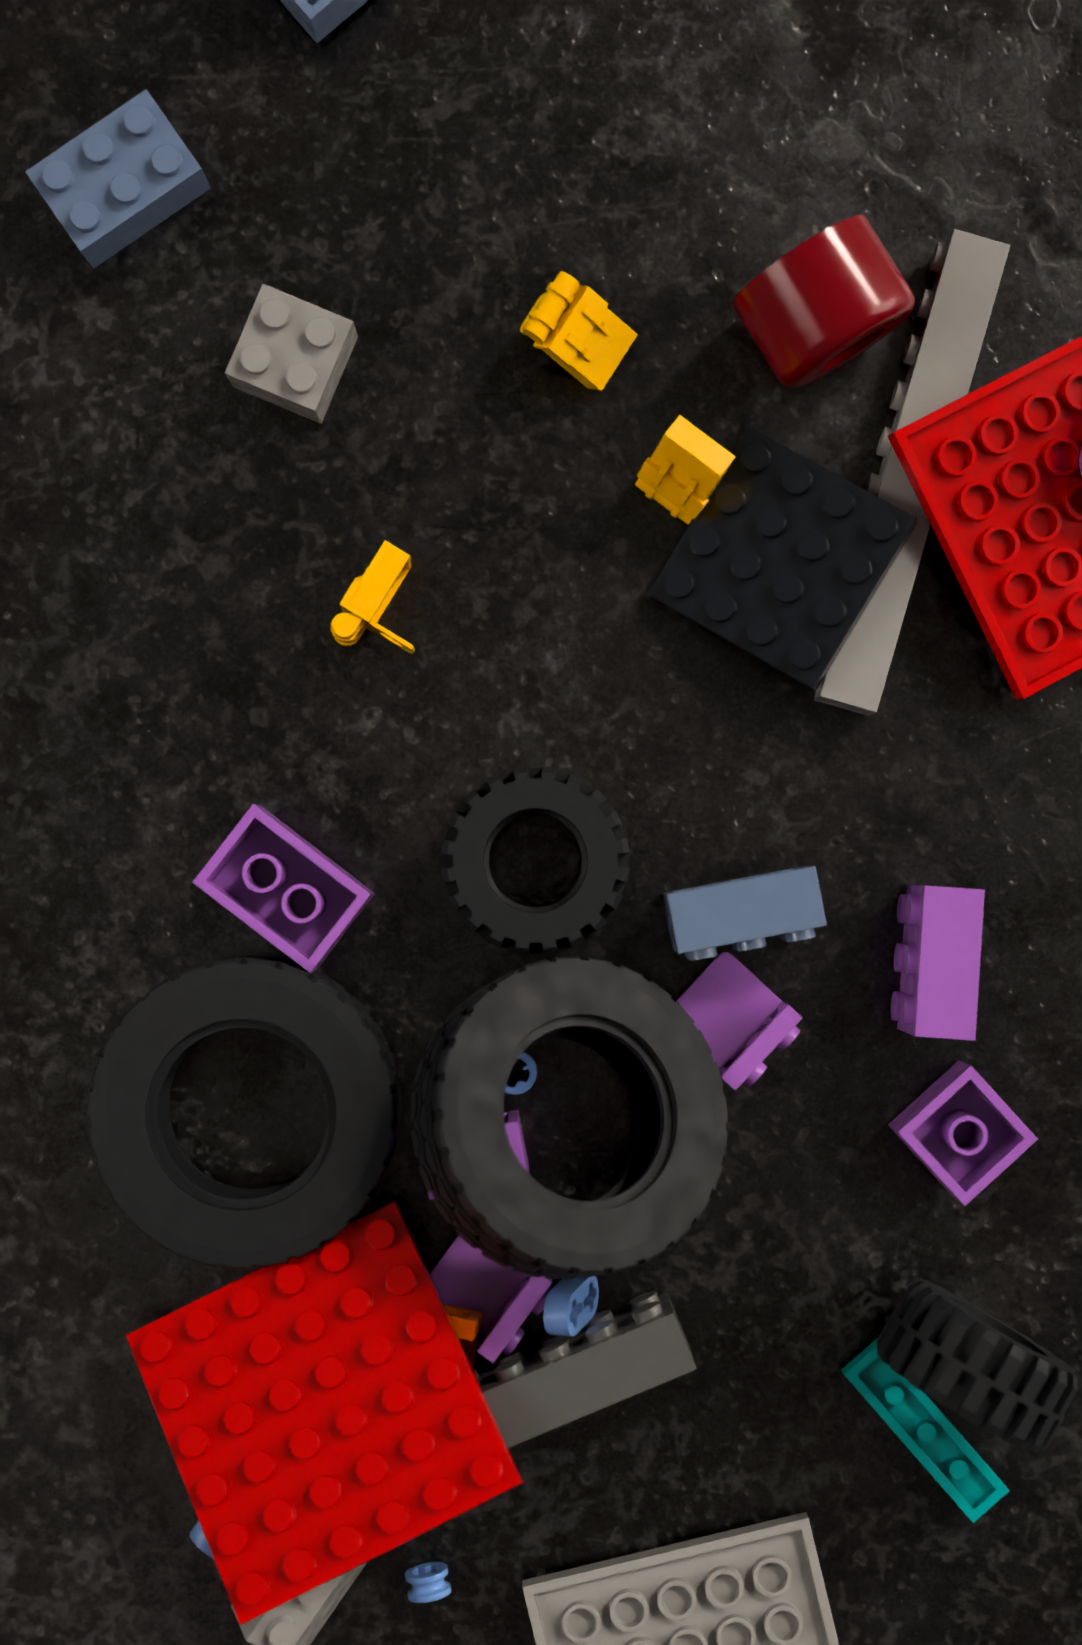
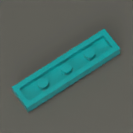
(926, 1434)

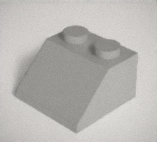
(300, 1618)

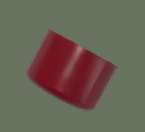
(824, 302)

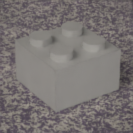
(291, 353)

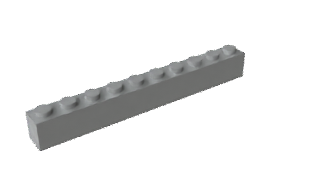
(939, 373)

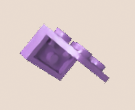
(738, 1019)
(505, 1296)

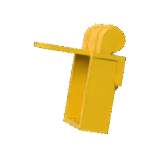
(578, 331)
(684, 470)
(370, 596)

